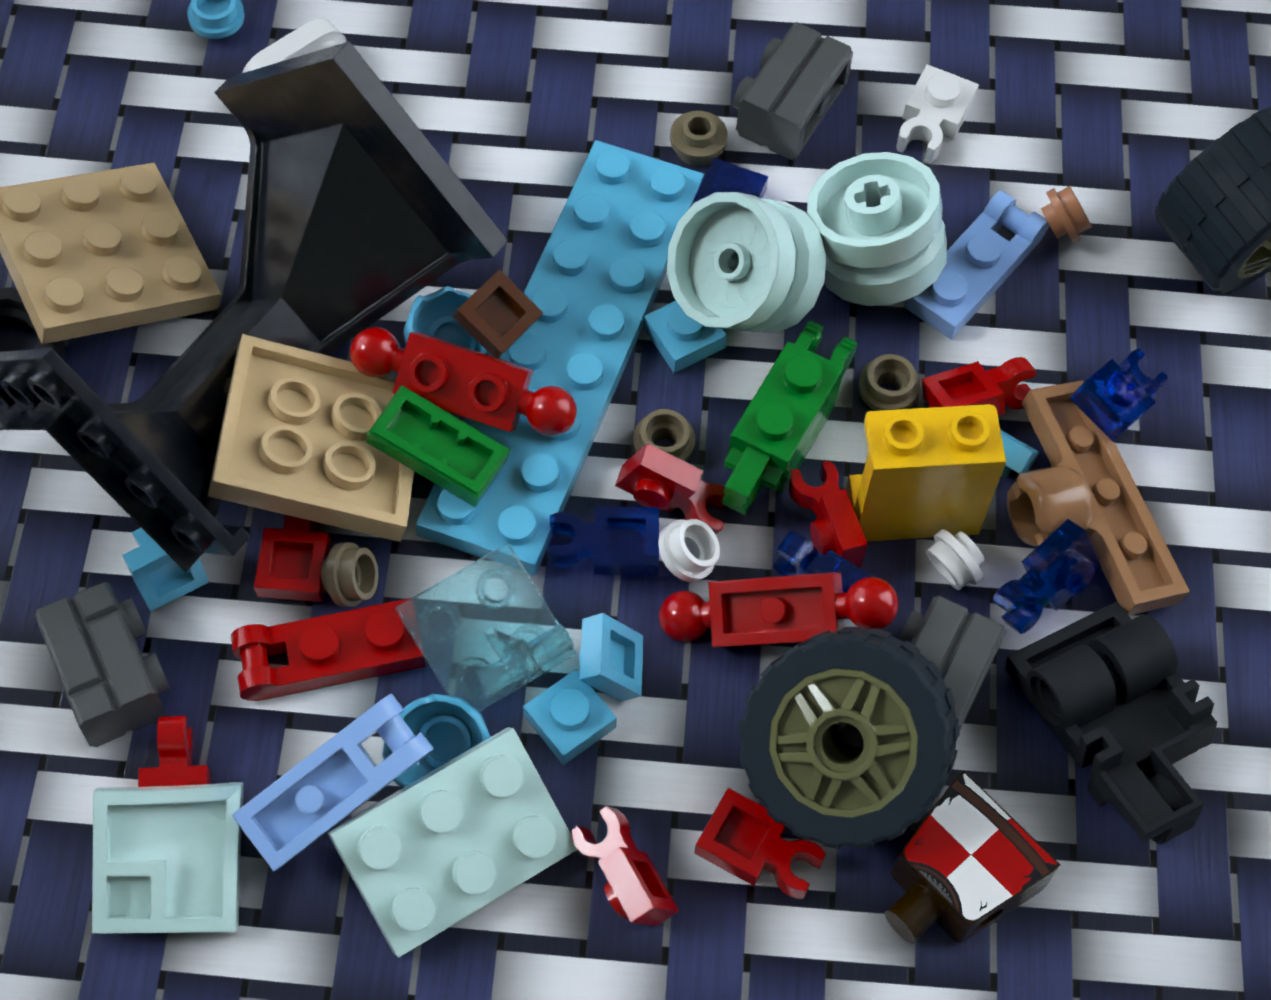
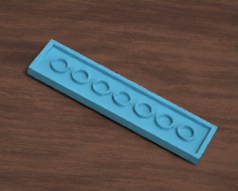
(593, 297)

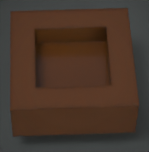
(497, 314)

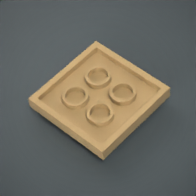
(101, 253)
(300, 444)

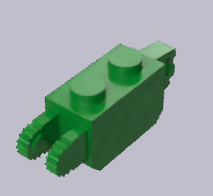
(784, 417)

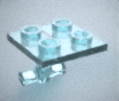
(486, 630)

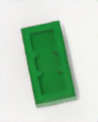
(438, 446)

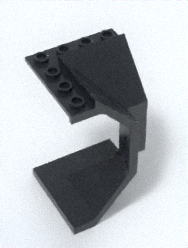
(338, 231)

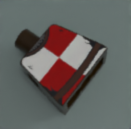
(966, 866)

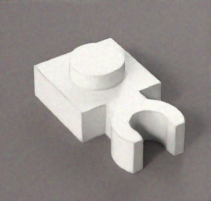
(935, 108)

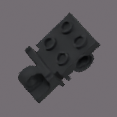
(1120, 704)

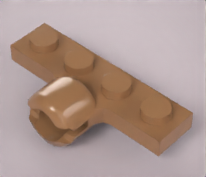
(1098, 494)

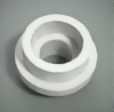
(689, 549)
(956, 558)

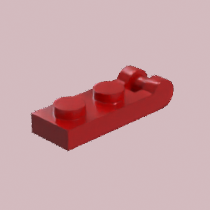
(324, 651)

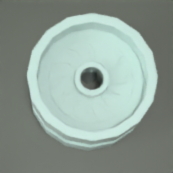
(879, 228)
(746, 263)

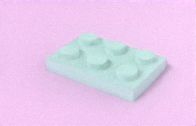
(452, 841)

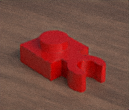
(748, 840)

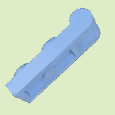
(978, 265)
(330, 784)

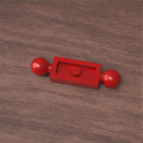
(464, 381)
(777, 609)

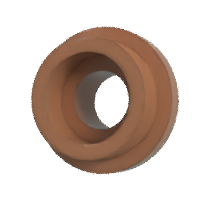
(1065, 214)

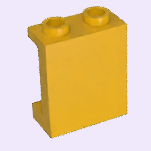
(927, 471)

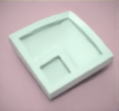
(166, 859)

